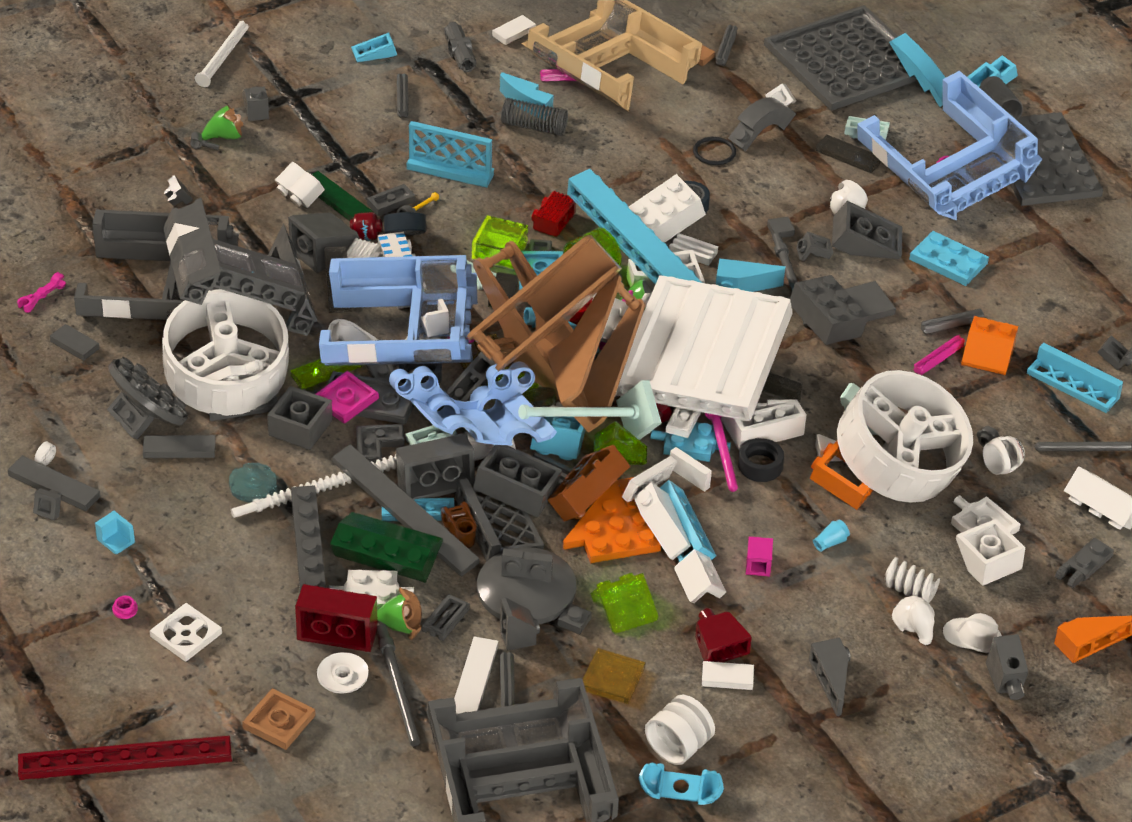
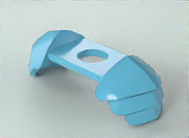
(660, 783)

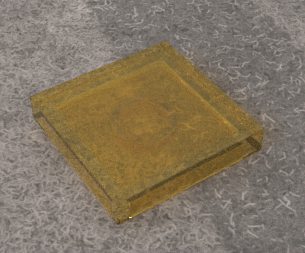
(613, 675)

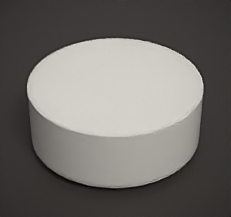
(45, 453)

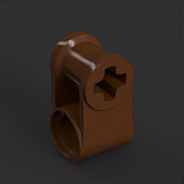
(460, 523)

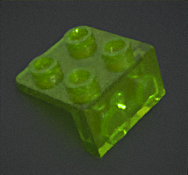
(626, 602)

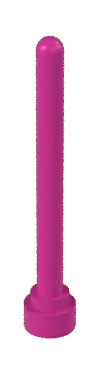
(724, 451)

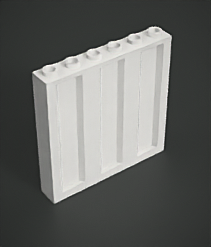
(706, 346)

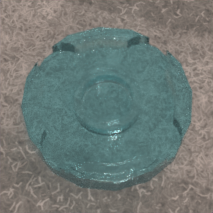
(252, 482)

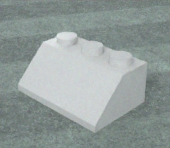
(1101, 497)

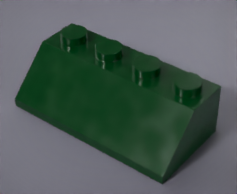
(386, 546)

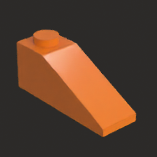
(1091, 634)

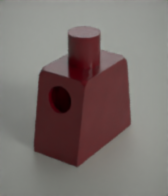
(721, 637)

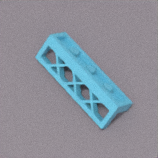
(1078, 375)
(688, 520)

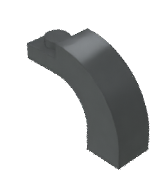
(758, 117)

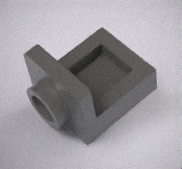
(1115, 353)

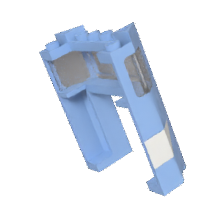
(999, 157)
(404, 282)

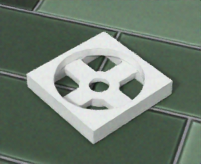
(197, 642)

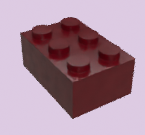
(336, 618)

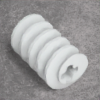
(910, 581)

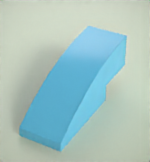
(1000, 68)
(525, 90)

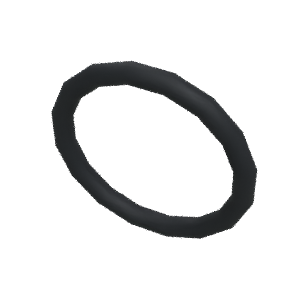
(706, 139)

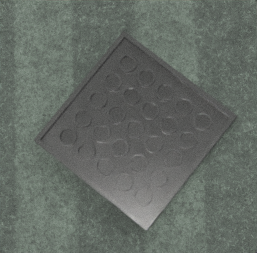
(842, 57)

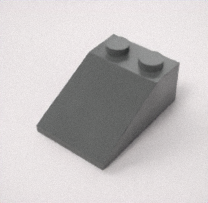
(865, 233)

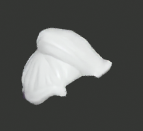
(915, 616)

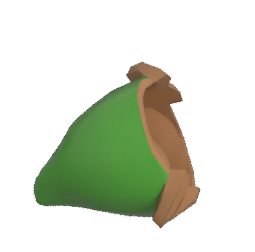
(223, 125)
(402, 613)

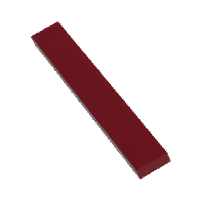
(124, 757)

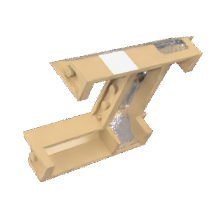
(608, 34)

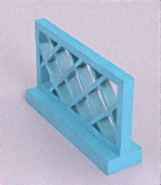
(449, 166)

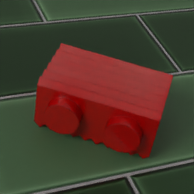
(554, 213)

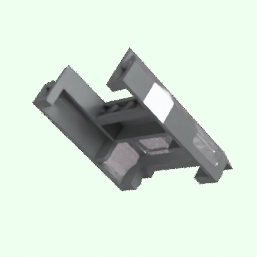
(523, 753)

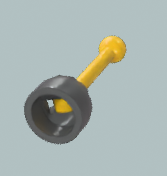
(408, 208)

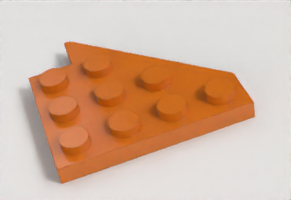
(612, 528)

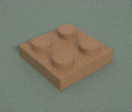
(279, 719)

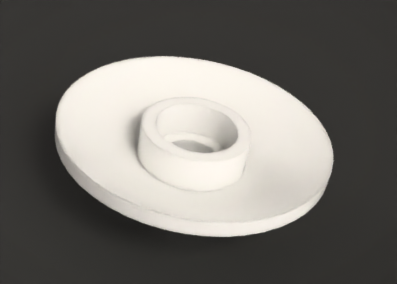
(342, 672)

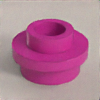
(124, 607)

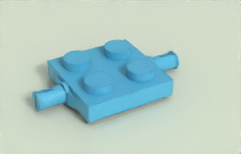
(699, 445)

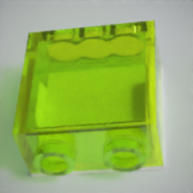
(494, 235)

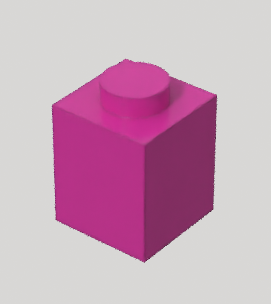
(759, 556)

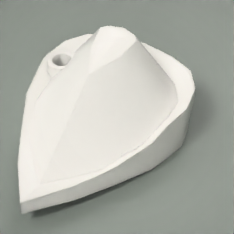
(348, 331)

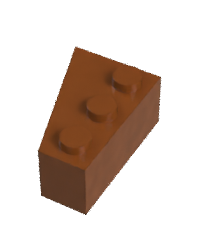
(587, 482)

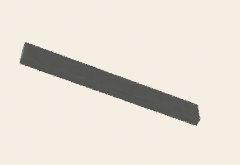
(404, 507)

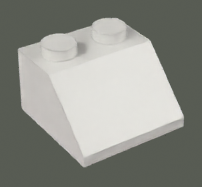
(990, 551)

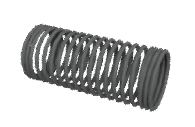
(1002, 95)
(558, 128)

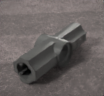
(460, 47)

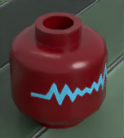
(366, 225)

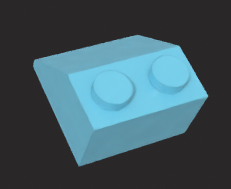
(566, 441)

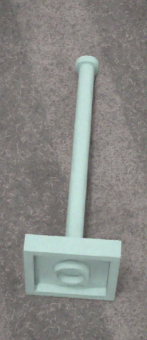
(635, 408)

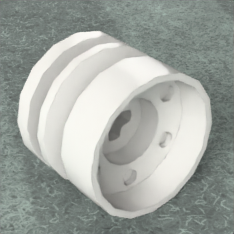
(680, 729)

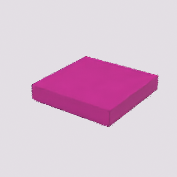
(348, 396)

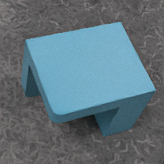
(115, 532)

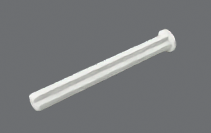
(203, 78)

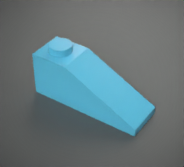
(749, 275)

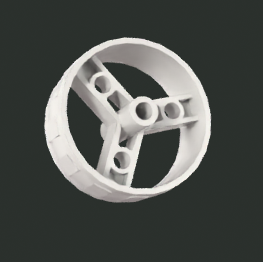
(220, 313)
(931, 423)

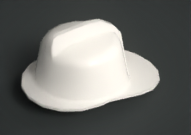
(972, 632)

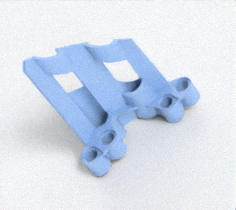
(487, 426)

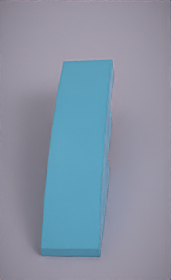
(919, 64)

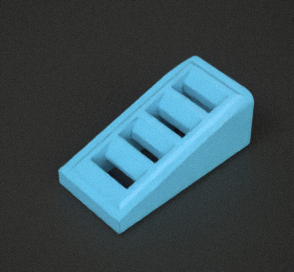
(379, 48)

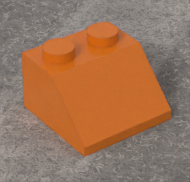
(989, 345)

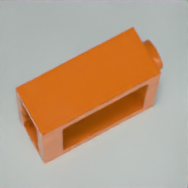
(835, 482)

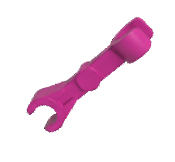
(31, 300)

